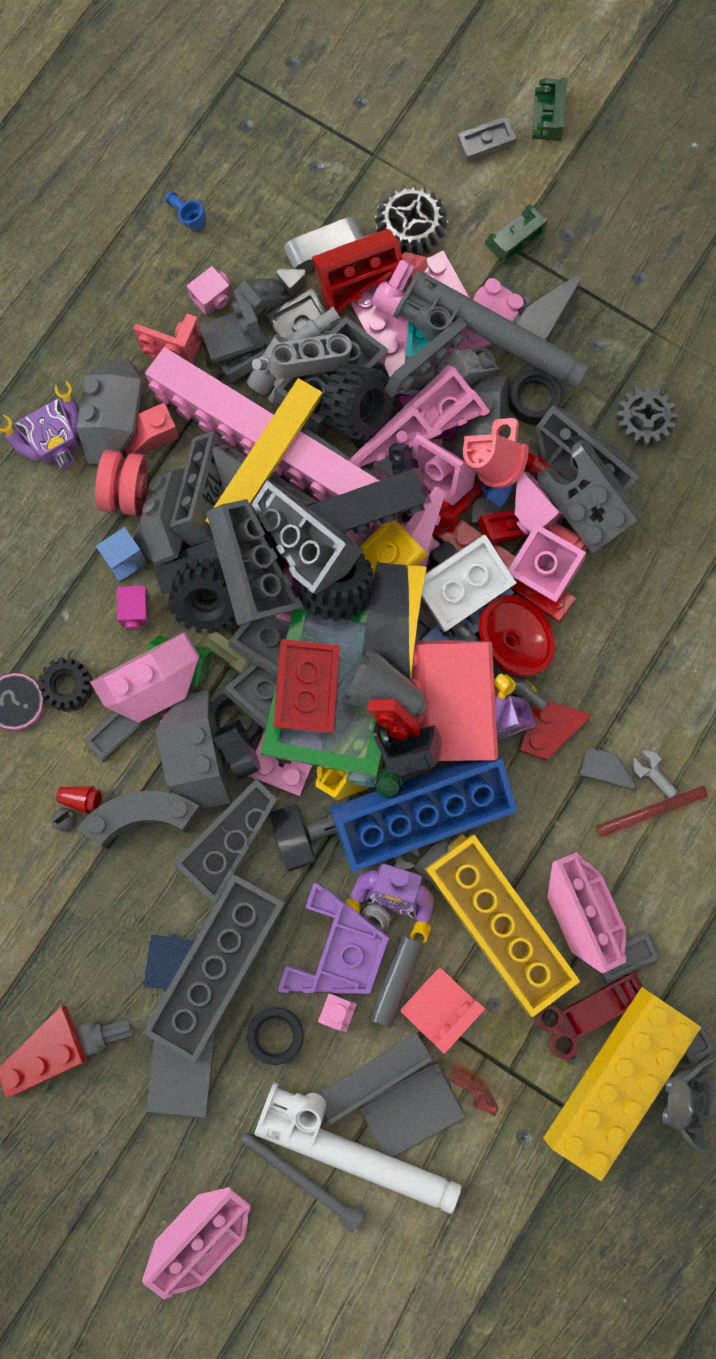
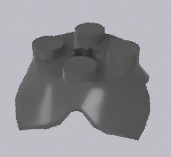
(690, 1101)

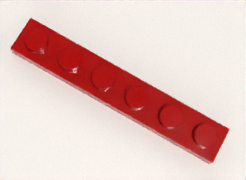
(463, 534)

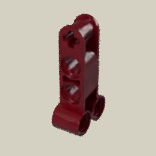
(589, 1013)

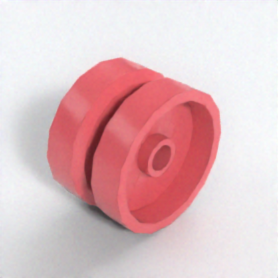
(121, 482)

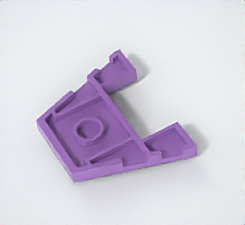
(350, 953)

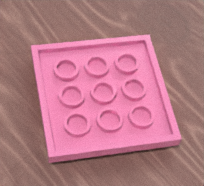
(393, 331)

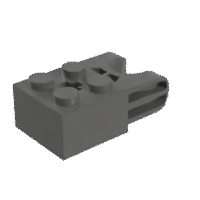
(591, 490)

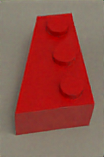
(356, 267)

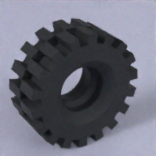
(196, 610)

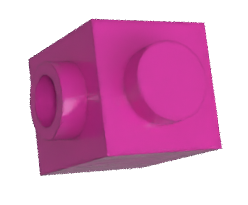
(133, 607)

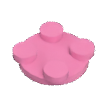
(499, 299)

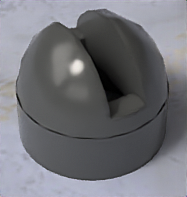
(67, 824)

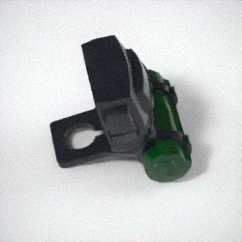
(405, 757)

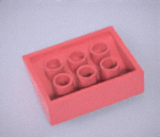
(459, 696)

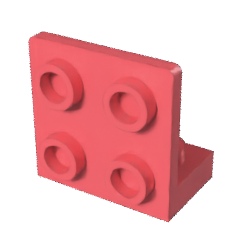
(184, 344)
(442, 1010)

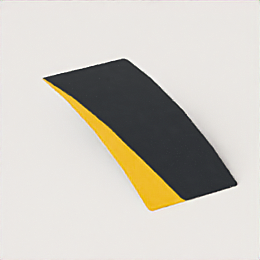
(394, 614)

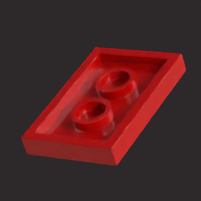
(306, 686)

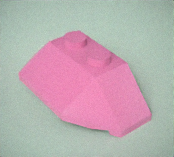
(149, 680)
(587, 913)
(197, 1242)

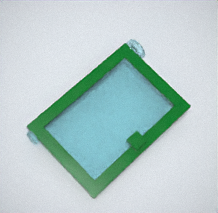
(352, 743)

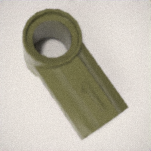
(218, 643)

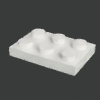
(465, 583)

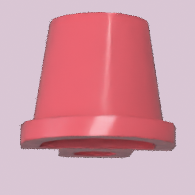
(496, 458)

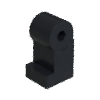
(237, 749)

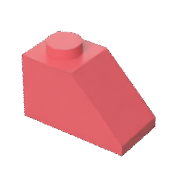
(152, 430)

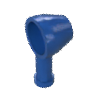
(189, 213)

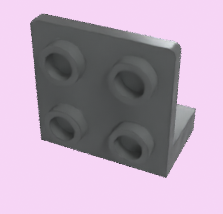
(233, 332)

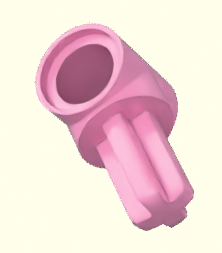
(390, 293)

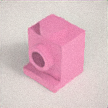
(337, 1012)

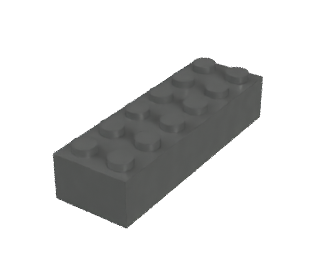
(214, 969)

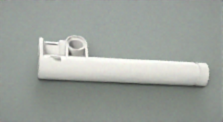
(291, 1126)

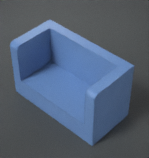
(122, 554)

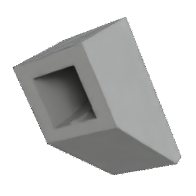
(471, 364)

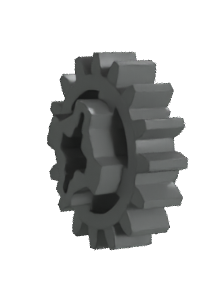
(635, 420)

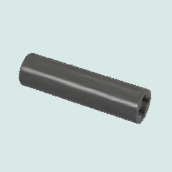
(396, 981)

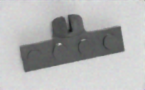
(420, 368)

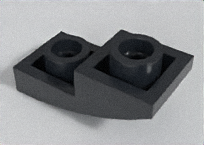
(292, 837)

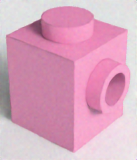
(210, 290)

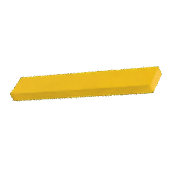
(272, 444)

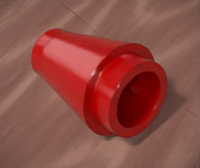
(80, 798)

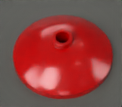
(519, 635)

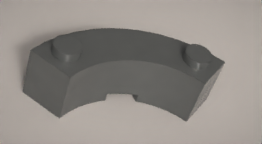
(138, 808)

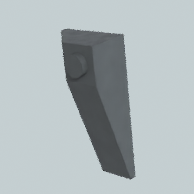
(310, 544)

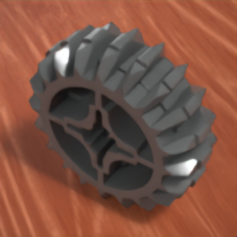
(402, 208)

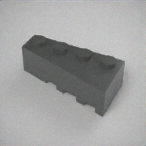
(249, 565)
(220, 848)

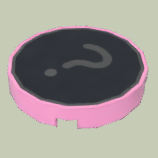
(19, 702)

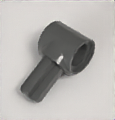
(95, 1036)

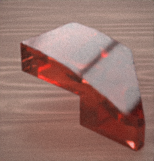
(468, 1080)

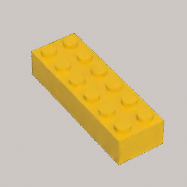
(502, 925)
(621, 1084)

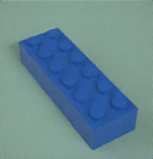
(423, 811)

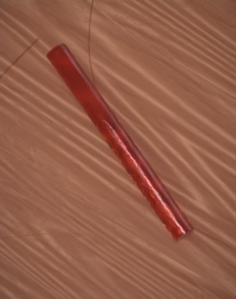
(651, 811)

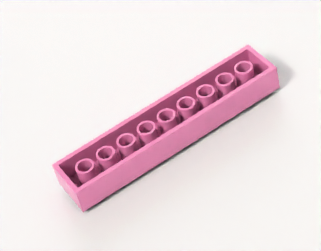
(242, 423)

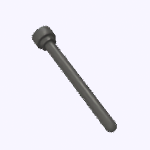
(349, 1215)

